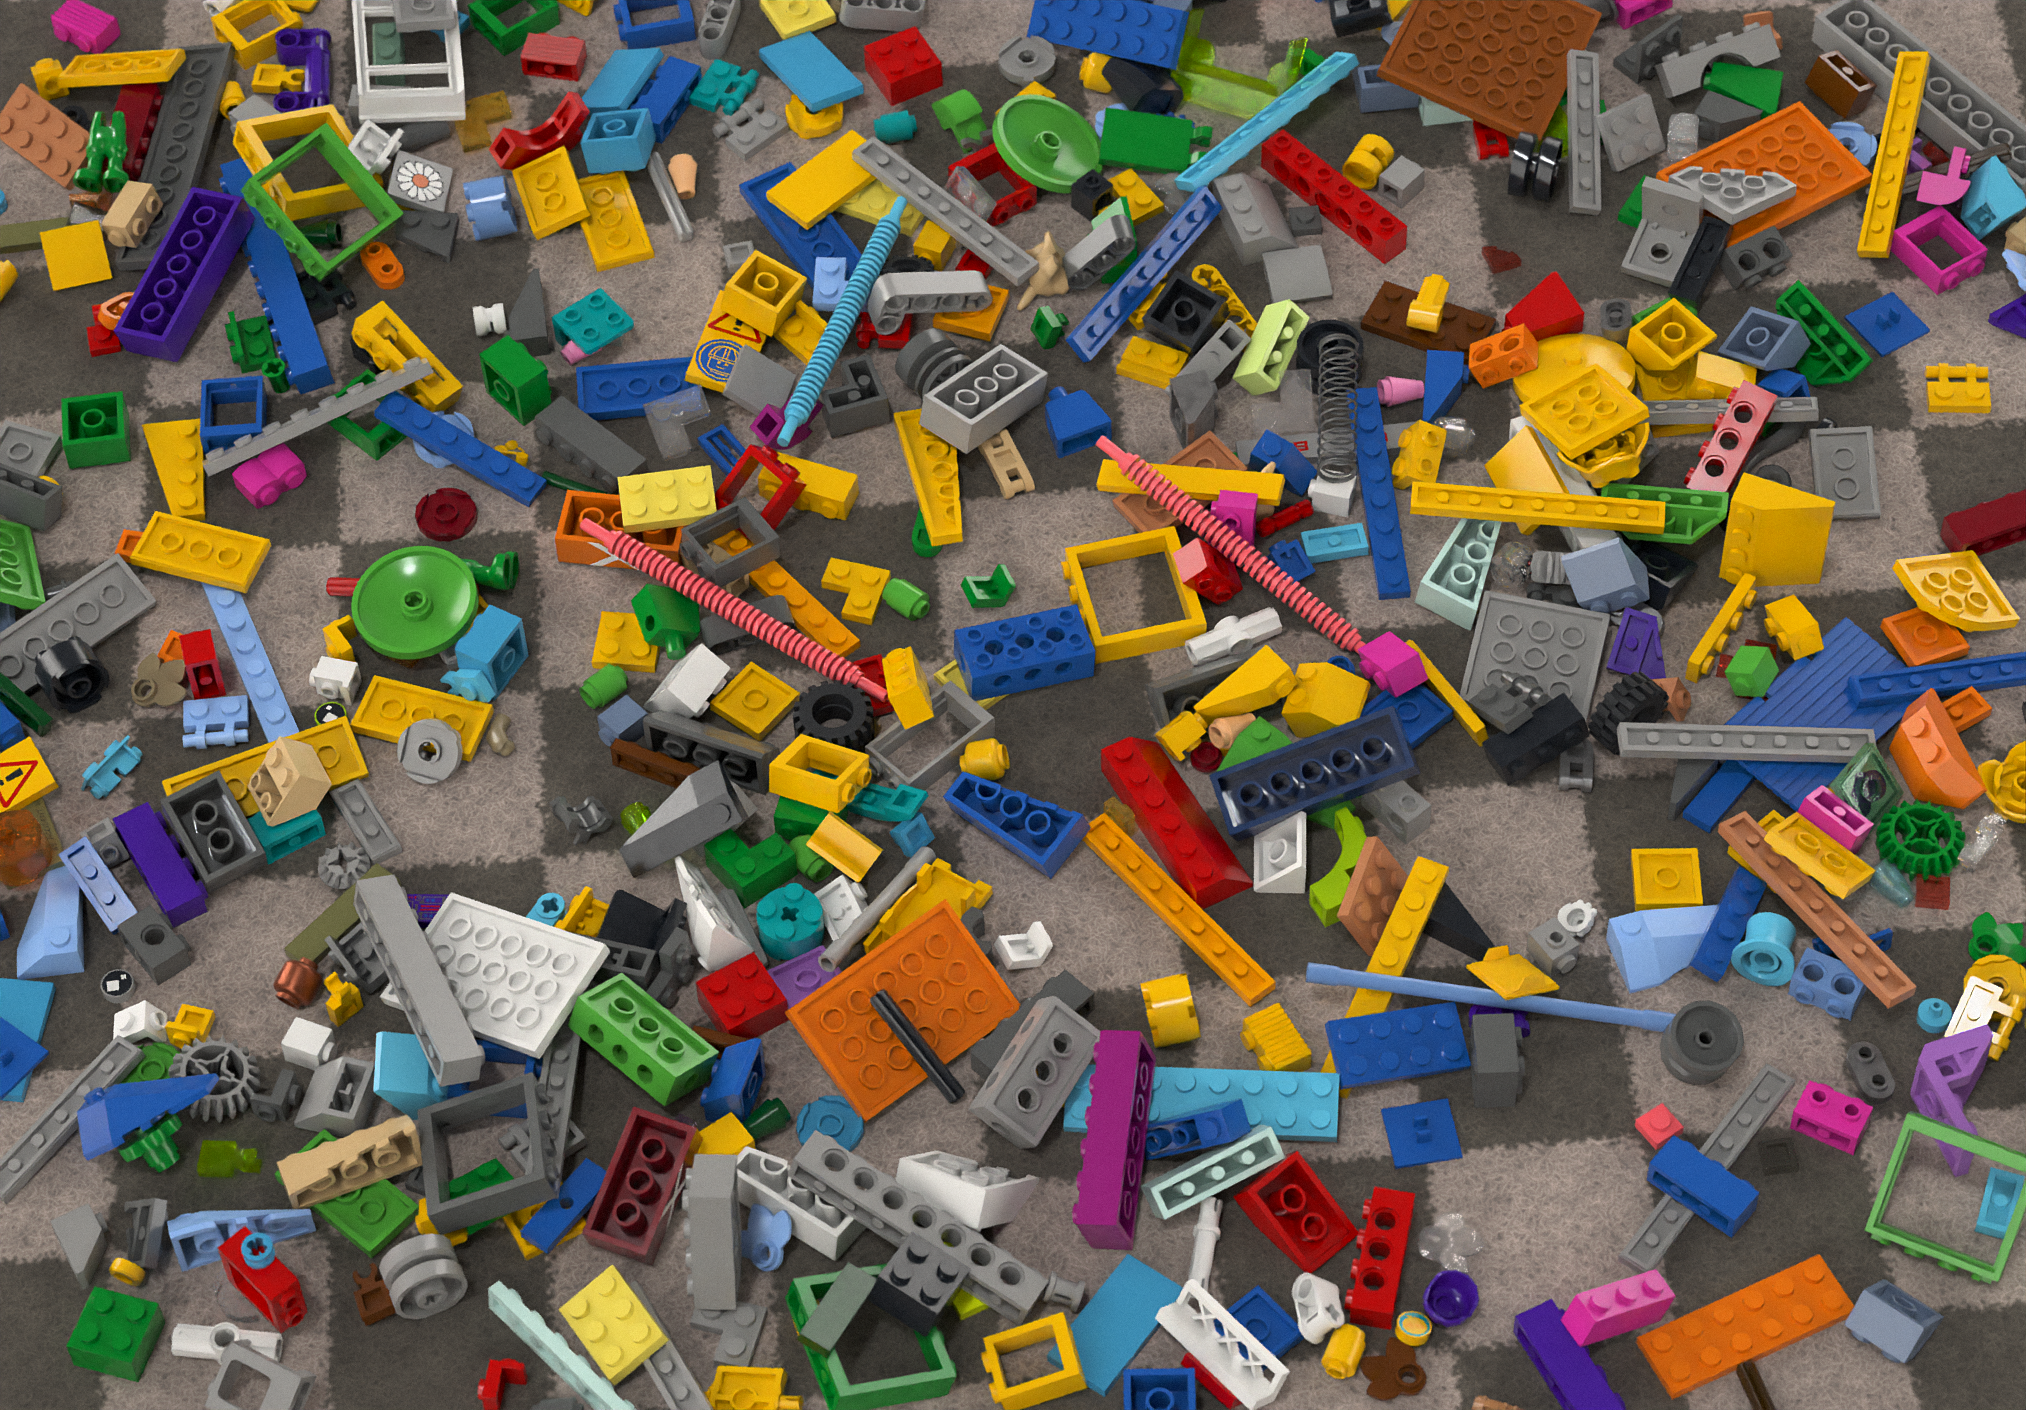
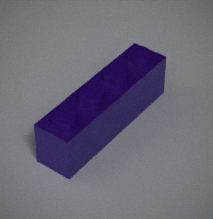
(160, 864)
(1562, 1363)

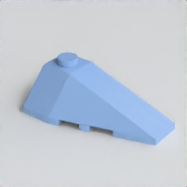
(1656, 943)
(201, 1233)

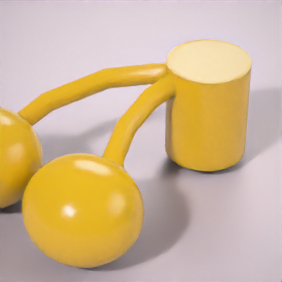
(521, 457)

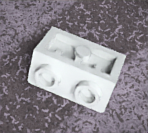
(842, 905)

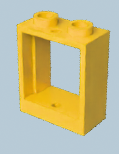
(245, 14)
(791, 780)
(1043, 1388)

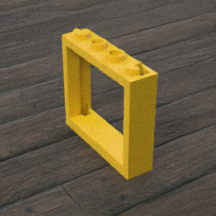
(305, 204)
(1140, 640)

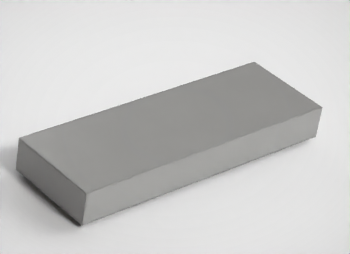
(365, 822)

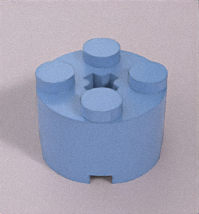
(490, 207)

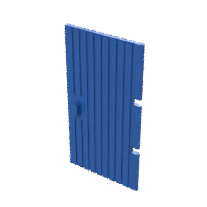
(1820, 697)

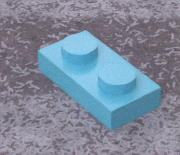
(1334, 543)
(1998, 1202)

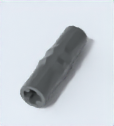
(420, 134)

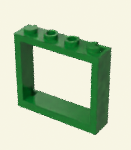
(875, 1394)

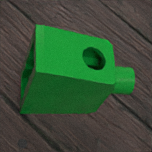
(667, 619)

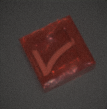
(1932, 892)

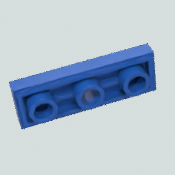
(555, 1221)

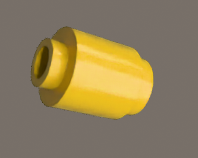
(1344, 1351)

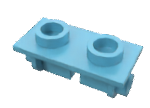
(101, 775)

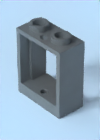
(721, 522)

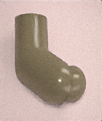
(497, 735)

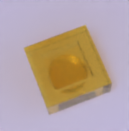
(1121, 815)

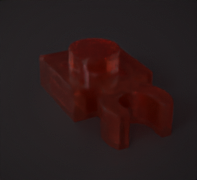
(1934, 155)

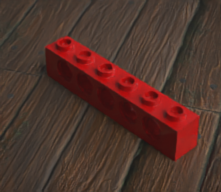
(1335, 195)

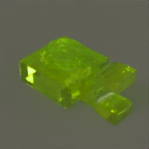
(222, 1157)

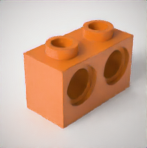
(1503, 356)

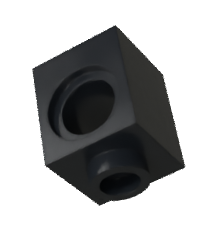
(1091, 194)

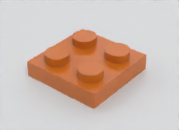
(1923, 638)

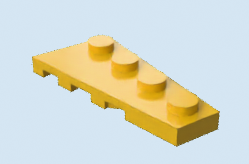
(179, 465)

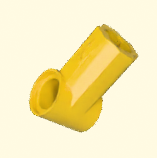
(1428, 308)

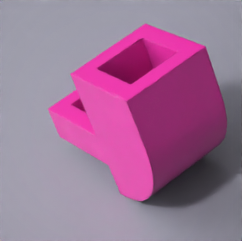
(1948, 189)

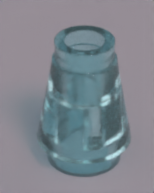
(1892, 884)

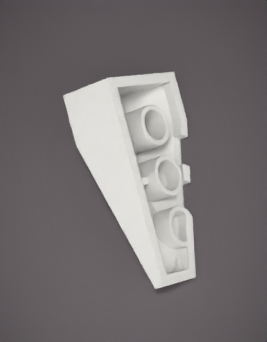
(709, 922)

